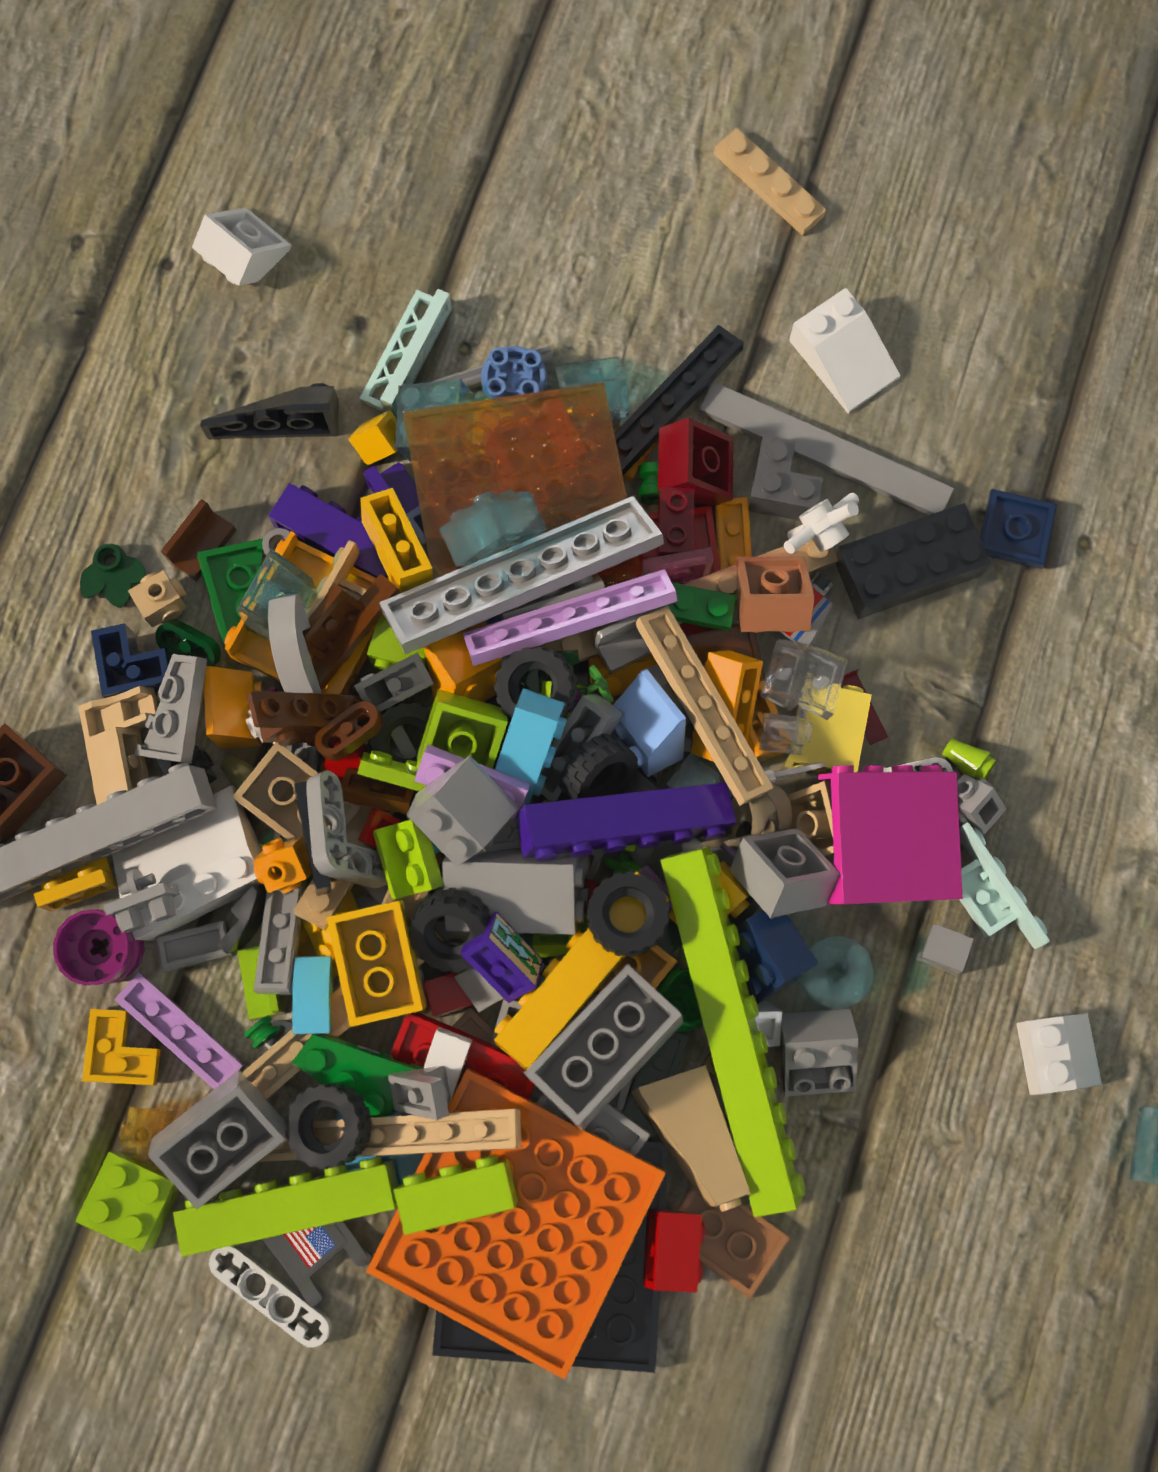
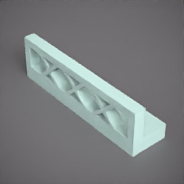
(413, 355)

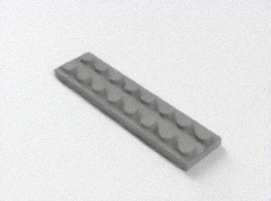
(520, 574)

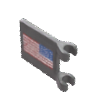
(310, 1249)

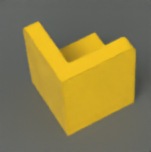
(375, 438)

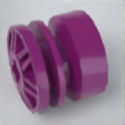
(79, 946)

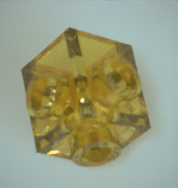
(134, 1130)

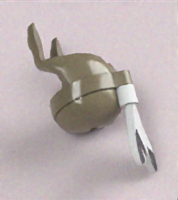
(766, 813)

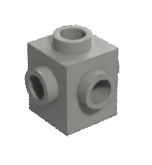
(978, 803)

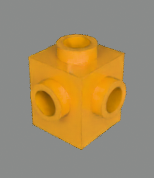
(282, 864)

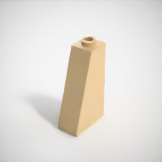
(696, 1134)

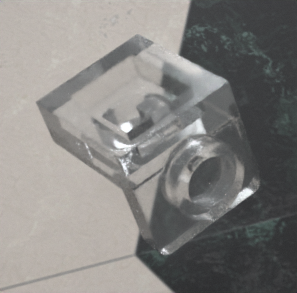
(785, 732)

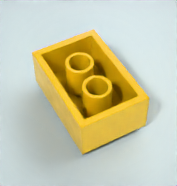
(376, 963)

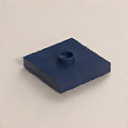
(1017, 528)

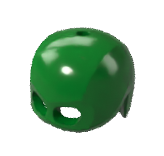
(680, 992)

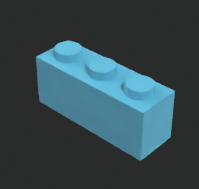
(529, 740)

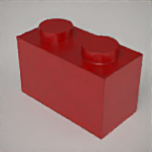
(673, 1251)

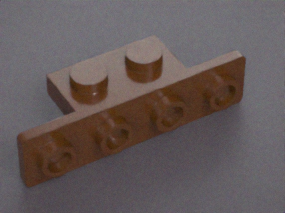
(342, 624)
(294, 715)

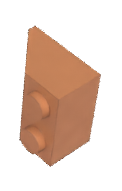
(774, 594)

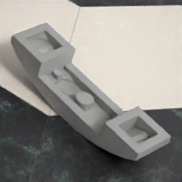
(289, 650)

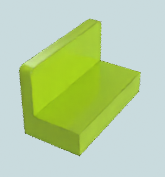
(257, 1004)

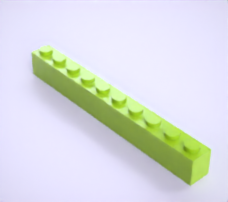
(733, 1032)

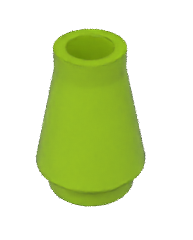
(969, 759)

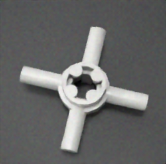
(823, 524)

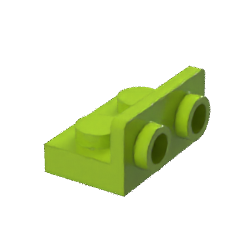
(407, 859)

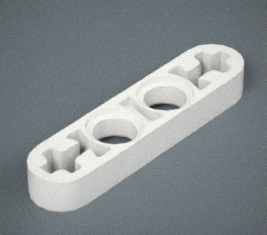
(266, 1300)

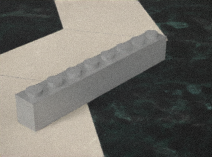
(104, 828)

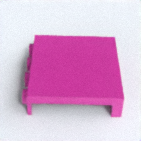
(895, 834)

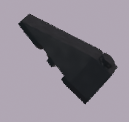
(294, 413)

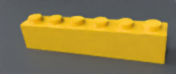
(566, 988)

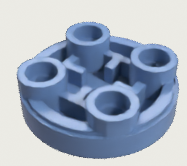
(513, 372)

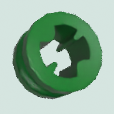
(262, 1032)

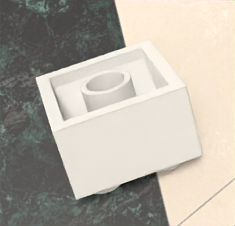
(239, 245)
(1058, 1054)

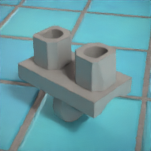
(157, 898)

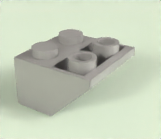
(818, 1052)

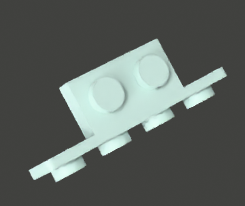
(989, 894)

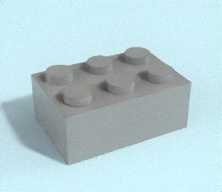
(217, 1139)

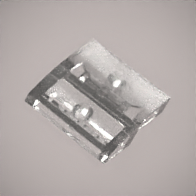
(804, 678)

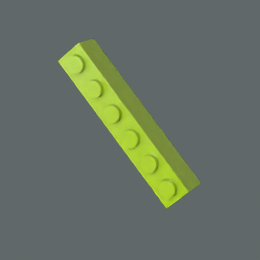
(287, 1207)

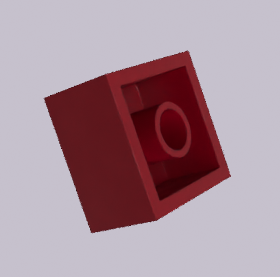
(697, 459)

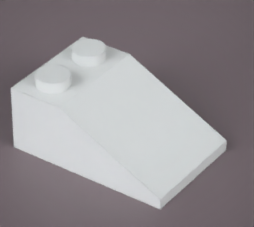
(844, 350)

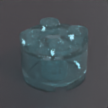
(850, 961)

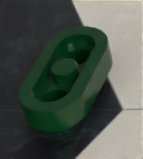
(191, 641)

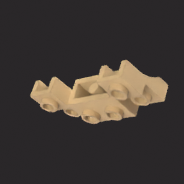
(112, 737)

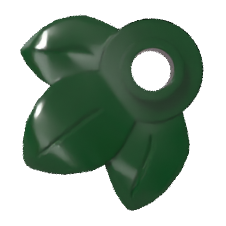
(111, 580)

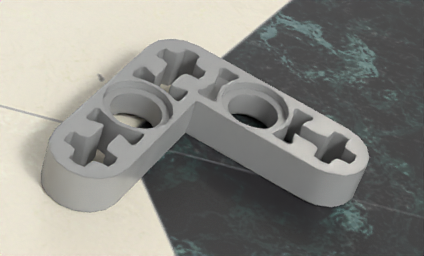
(327, 844)

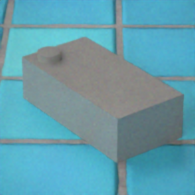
(604, 1047)

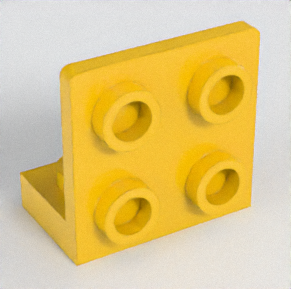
(76, 885)

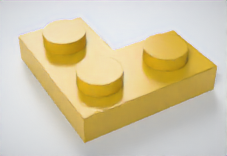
(109, 1058)

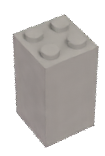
(525, 891)

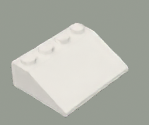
(204, 857)

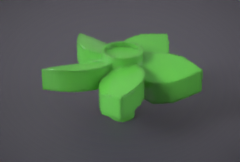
(599, 682)
(623, 864)

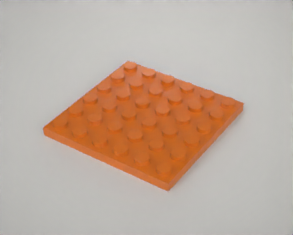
(536, 1269)

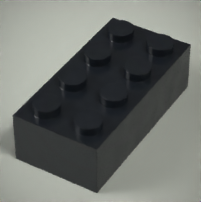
(911, 561)

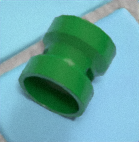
(648, 490)

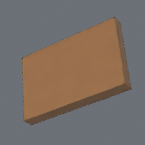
(736, 1242)

